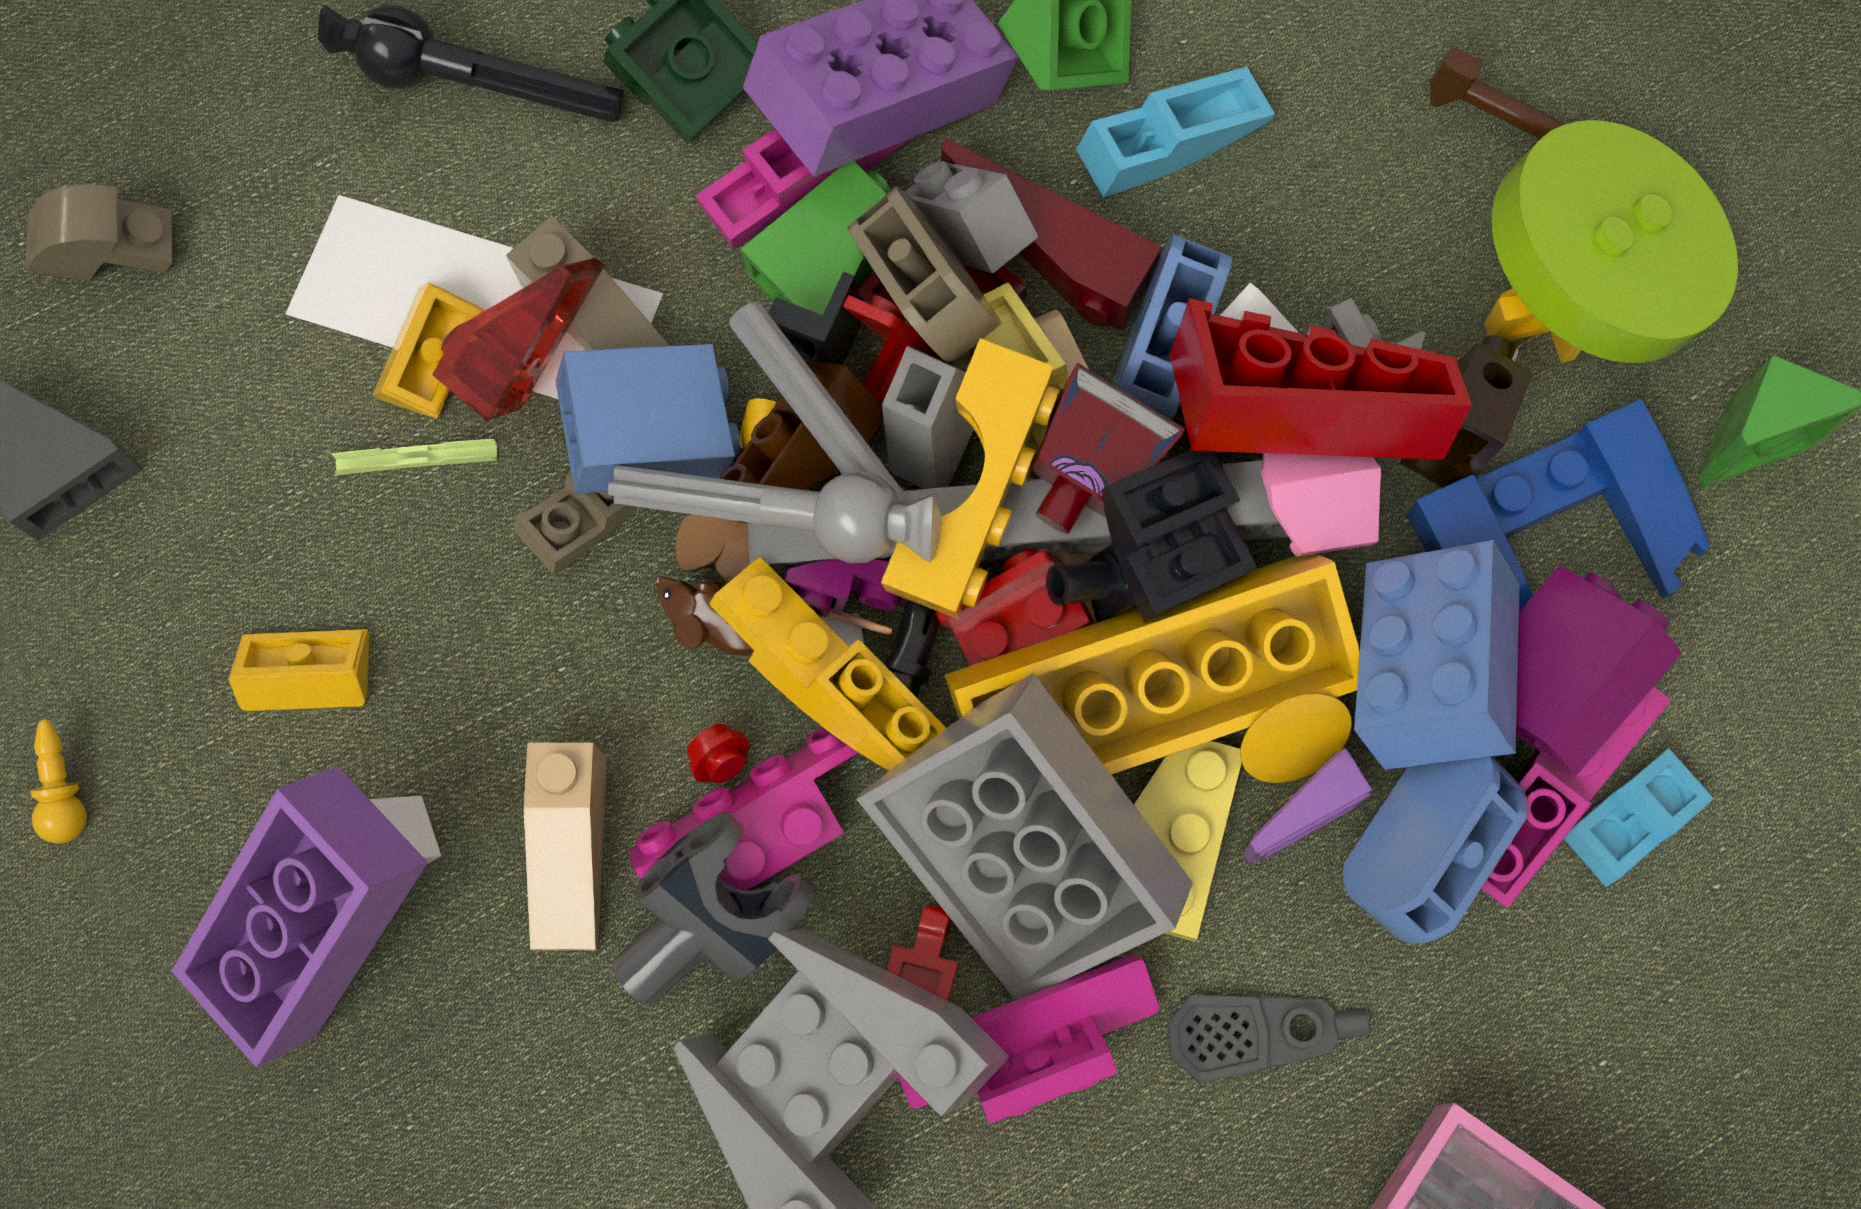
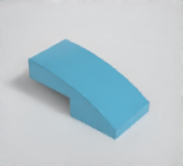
(1637, 817)

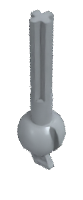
(851, 517)

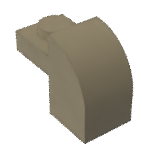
(87, 225)

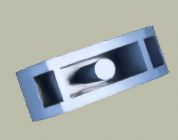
(1181, 273)
(1434, 846)

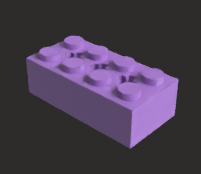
(876, 76)
(297, 914)

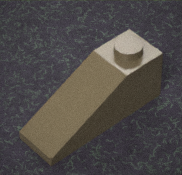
(607, 314)

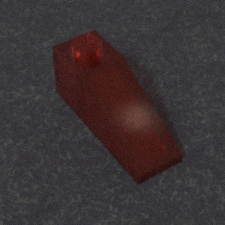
(505, 349)

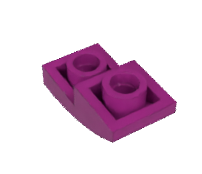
(829, 582)

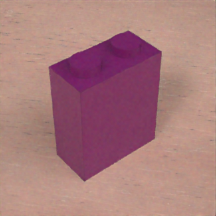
(1584, 664)

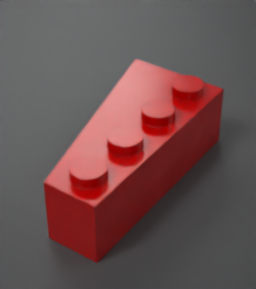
(1312, 392)

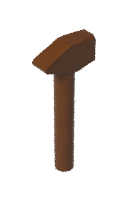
(1457, 79)

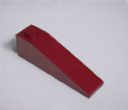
(1079, 253)

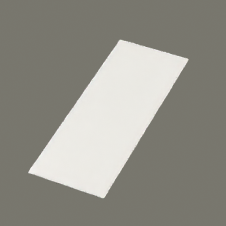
(378, 259)

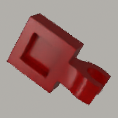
(924, 963)

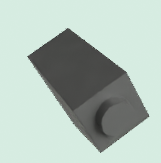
(52, 464)

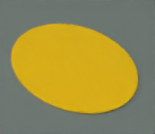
(1295, 737)

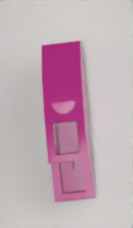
(764, 188)
(1560, 800)

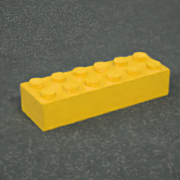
(1191, 671)

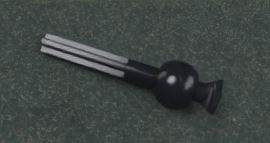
(399, 49)

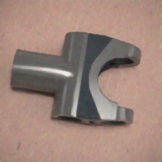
(704, 914)

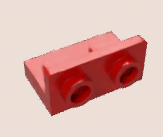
(1015, 610)

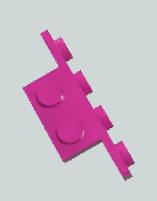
(779, 812)
(1058, 1037)

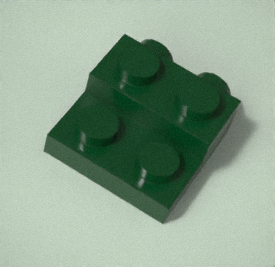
(682, 60)

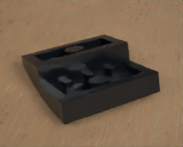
(1175, 531)

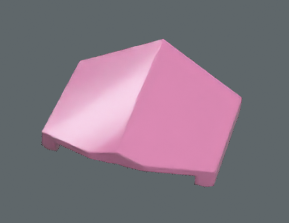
(1324, 500)

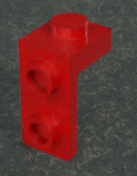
(891, 325)

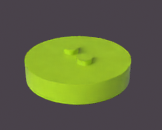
(1614, 242)

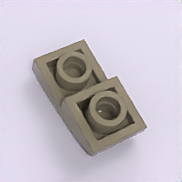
(569, 524)

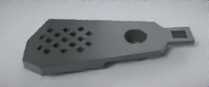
(1267, 1031)

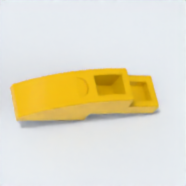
(824, 677)

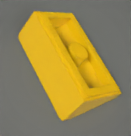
(417, 351)
(301, 670)

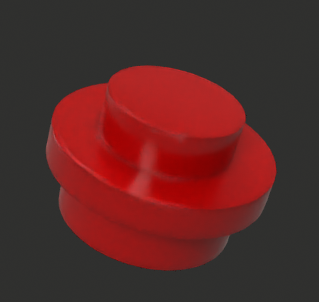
(717, 754)

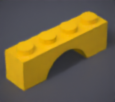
(1002, 402)

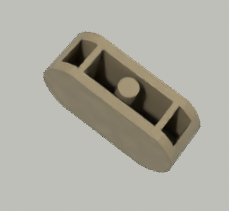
(923, 275)

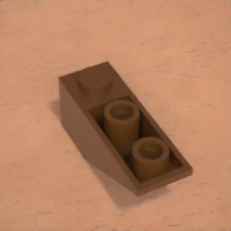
(784, 449)

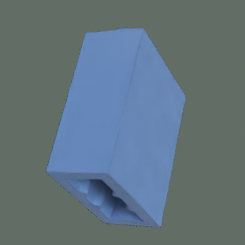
(645, 412)

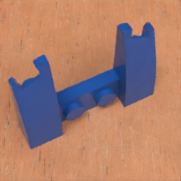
(1609, 457)

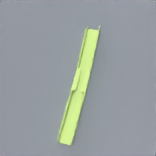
(415, 456)

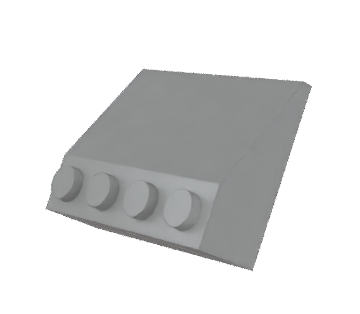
(1028, 842)

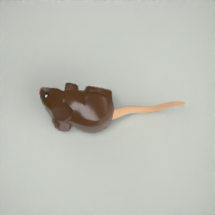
(698, 622)

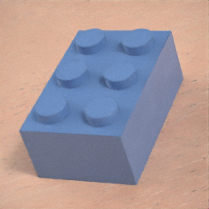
(1439, 657)

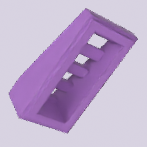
(1322, 799)

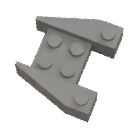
(822, 1064)

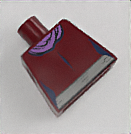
(1095, 441)

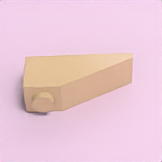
(564, 844)

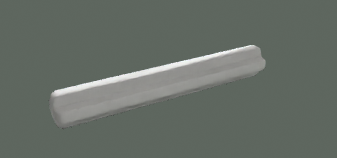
(806, 394)

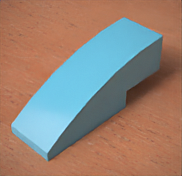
(1172, 130)

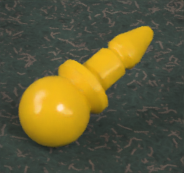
(58, 814)

